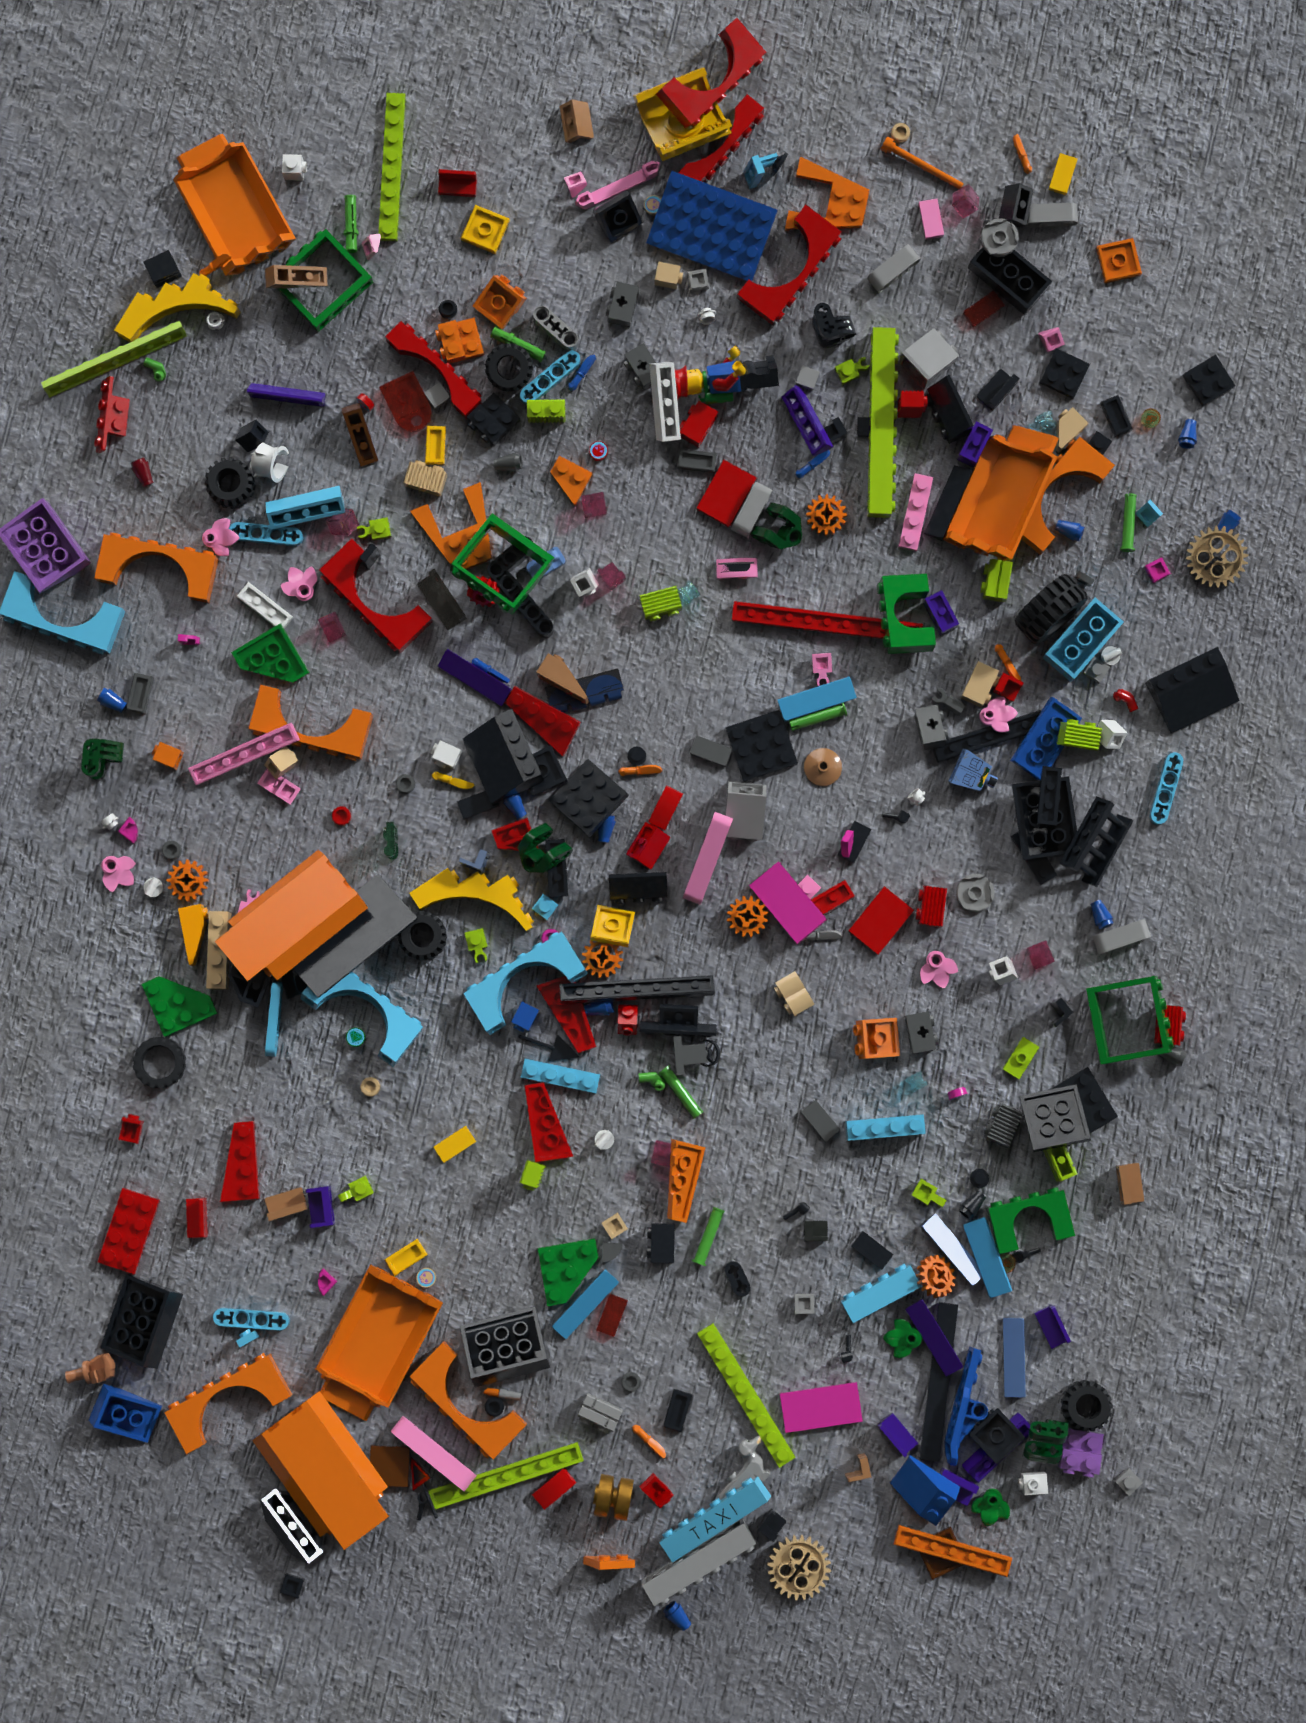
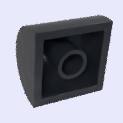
(618, 216)

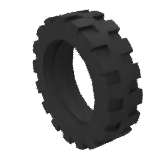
(139, 1057)

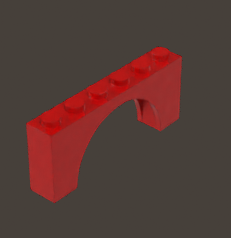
(690, 104)
(772, 301)
(398, 629)

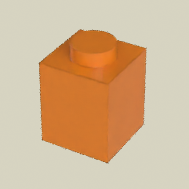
(167, 755)

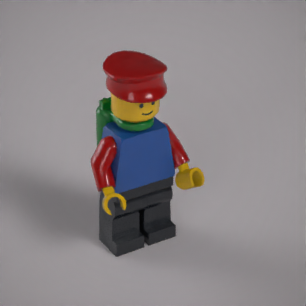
(726, 378)

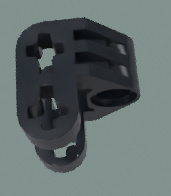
(831, 328)

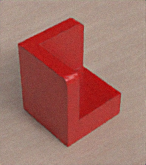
(1008, 687)

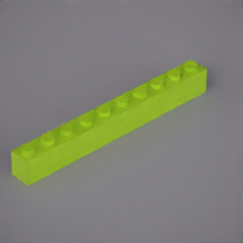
(882, 422)

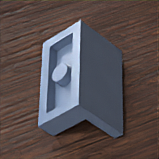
(480, 862)

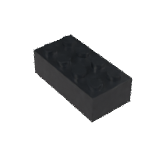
(1011, 278)

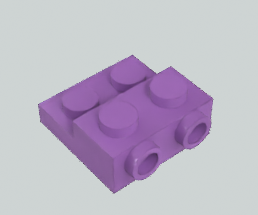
(1082, 1452)

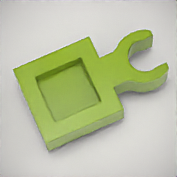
(849, 370)
(378, 529)
(476, 941)

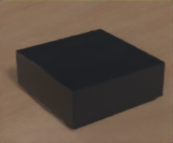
(863, 426)
(292, 1585)

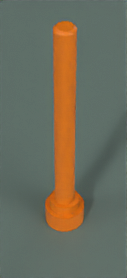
(890, 146)

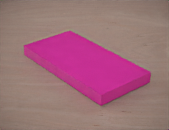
(788, 902)
(821, 1407)

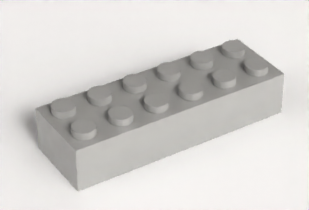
(698, 1562)

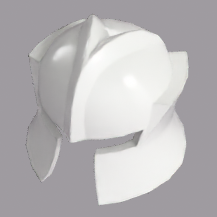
(263, 461)

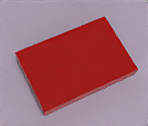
(726, 493)
(881, 920)

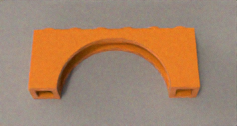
(1078, 460)
(119, 552)
(347, 740)
(188, 1416)
(489, 1435)

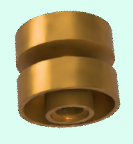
(608, 1496)

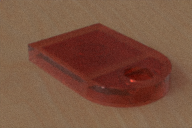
(407, 401)

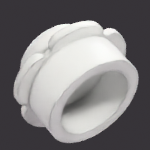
(215, 316)
(707, 316)
(916, 797)
(110, 821)

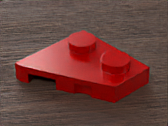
(510, 835)

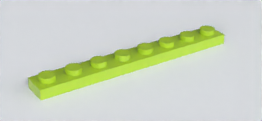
(392, 166)
(114, 359)
(746, 1395)
(508, 1475)

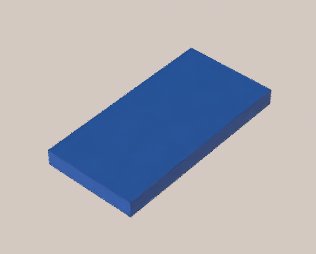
(1040, 744)

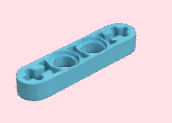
(548, 375)
(266, 532)
(1163, 787)
(274, 1019)
(251, 1319)

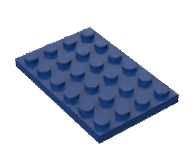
(711, 226)

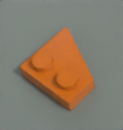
(571, 478)
(606, 1562)

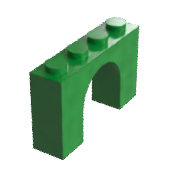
(897, 636)
(1003, 1215)

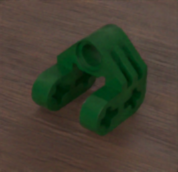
(781, 539)
(98, 755)
(533, 858)
(1048, 1440)

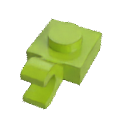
(358, 1189)
(926, 1192)

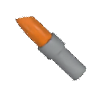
(502, 1393)

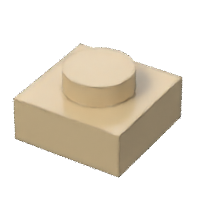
(614, 1225)

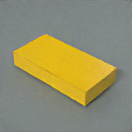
(1063, 174)
(435, 445)
(454, 1144)
(406, 1257)

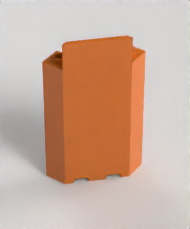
(231, 203)
(1002, 493)
(291, 919)
(375, 1342)
(325, 1471)

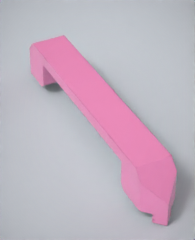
(647, 172)

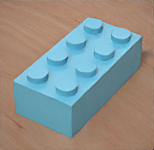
(1083, 639)

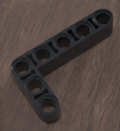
(512, 594)

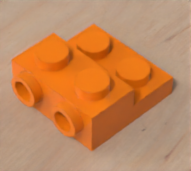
(500, 300)
(459, 340)
(876, 1038)

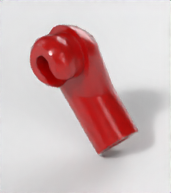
(1127, 697)

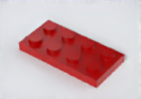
(128, 1230)

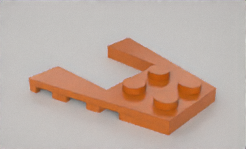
(846, 200)
(453, 544)

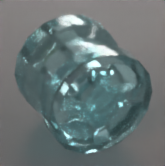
(1045, 421)
(688, 592)
(916, 1081)

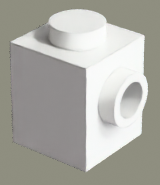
(293, 167)
(584, 583)
(445, 755)
(1002, 971)
(1033, 1483)

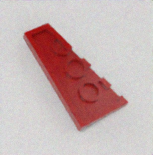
(545, 719)
(570, 1016)
(546, 1131)
(241, 1168)

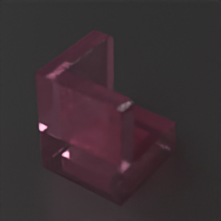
(965, 201)
(594, 505)
(342, 523)
(611, 576)
(332, 627)
(1040, 954)
(661, 1153)

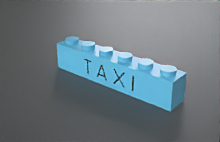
(714, 1519)

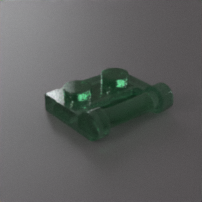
(391, 836)

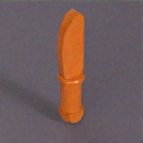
(1022, 154)
(219, 261)
(1006, 661)
(646, 769)
(654, 1445)

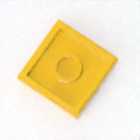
(485, 229)
(612, 926)

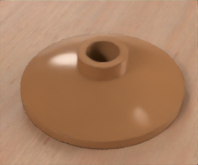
(816, 774)

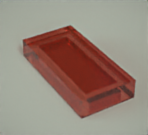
(983, 309)
(612, 1315)

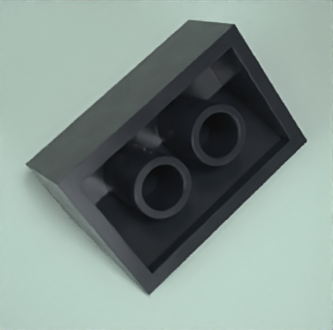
(949, 410)
(638, 887)

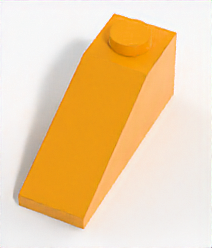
(193, 927)

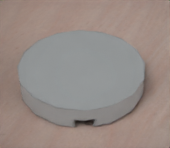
(999, 237)
(975, 892)

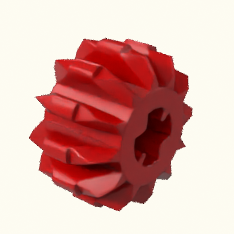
(477, 597)

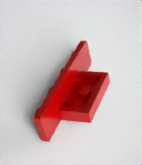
(112, 415)

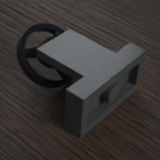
(693, 1054)

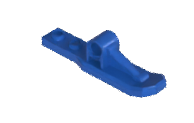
(962, 1414)

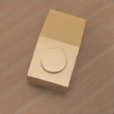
(1069, 427)

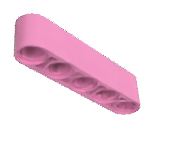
(707, 858)
(433, 1453)

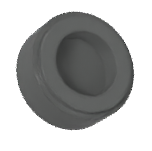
(1084, 579)
(405, 783)
(171, 850)
(631, 1381)

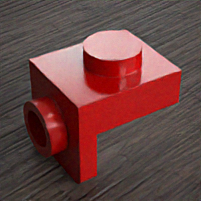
(627, 1019)
(131, 1129)
(656, 1490)

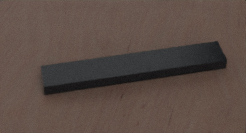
(985, 737)

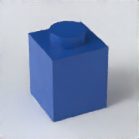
(524, 1017)

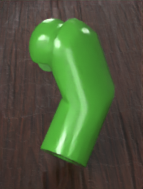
(157, 367)
(655, 1079)

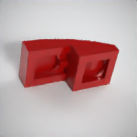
(665, 807)
(554, 1488)

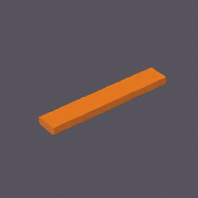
(952, 1550)

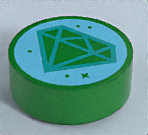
(355, 1037)

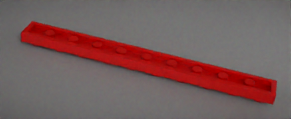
(811, 620)

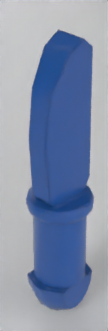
(581, 372)
(812, 464)
(487, 668)

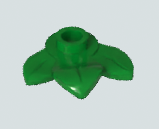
(900, 1338)
(991, 1509)

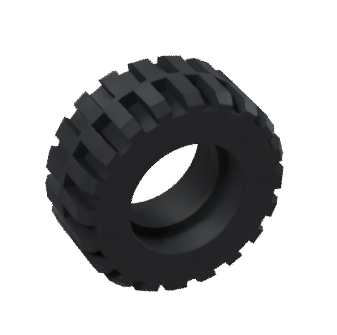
(1051, 609)

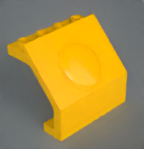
(667, 132)

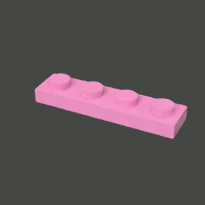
(915, 512)

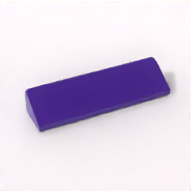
(286, 394)
(807, 421)
(474, 677)
(934, 1337)
(980, 1464)

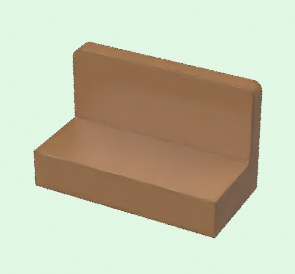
(576, 120)
(1129, 1183)
(286, 1203)
(864, 1471)

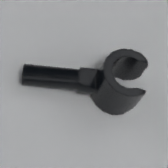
(903, 816)
(803, 1208)
(1027, 1253)
(847, 1356)
(421, 1507)

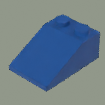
(124, 1413)
(925, 1490)

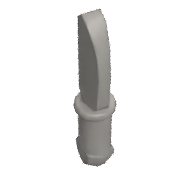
(829, 934)

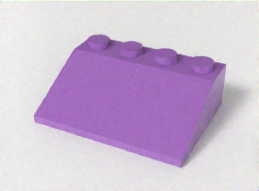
(43, 546)

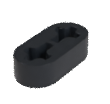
(733, 1281)

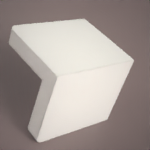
(1112, 734)

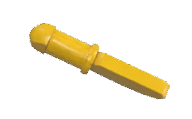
(453, 781)

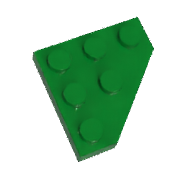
(272, 656)
(177, 1005)
(565, 1268)

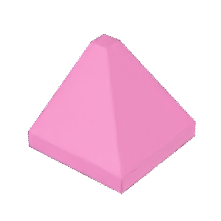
(575, 183)
(370, 245)
(1051, 339)

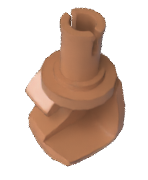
(93, 1371)

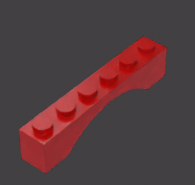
(746, 115)
(407, 343)

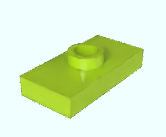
(1020, 1058)

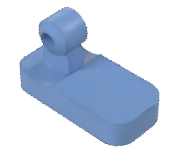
(559, 560)

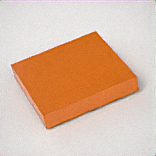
(1118, 260)

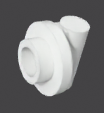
(1111, 655)
(153, 887)
(604, 1139)

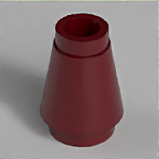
(142, 471)

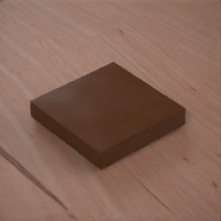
(391, 1464)
(939, 1566)

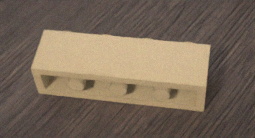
(217, 962)

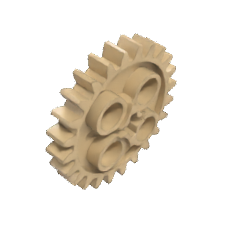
(1229, 569)
(783, 1557)

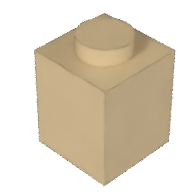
(668, 275)
(281, 762)

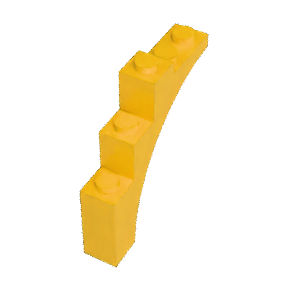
(196, 295)
(445, 887)

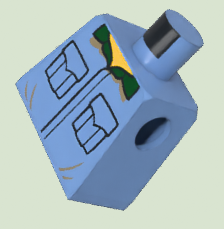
(972, 772)

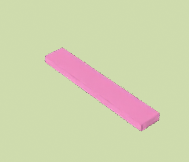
(243, 753)

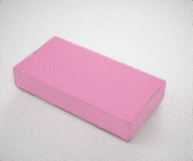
(931, 219)

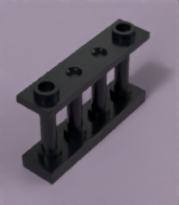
(1086, 835)

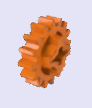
(819, 515)
(187, 872)
(749, 908)
(611, 958)
(937, 1274)

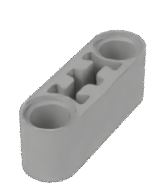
(1052, 215)
(893, 268)
(555, 335)
(751, 509)
(1121, 936)

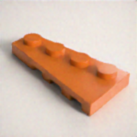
(683, 1177)

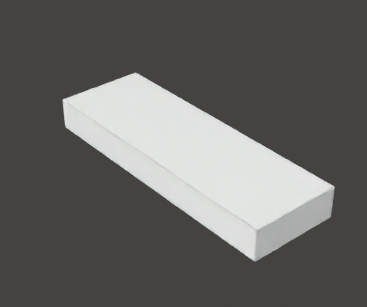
(264, 606)

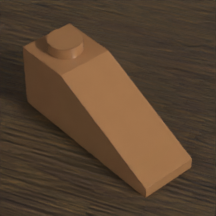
(295, 276)
(557, 674)

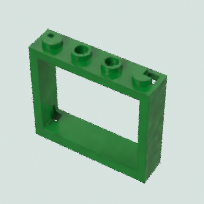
(344, 299)
(516, 539)
(1160, 1006)

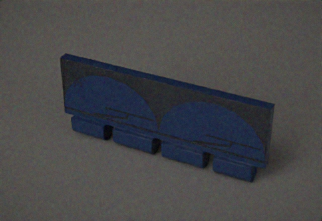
(595, 688)

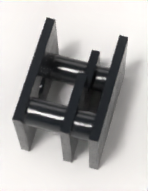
(162, 269)

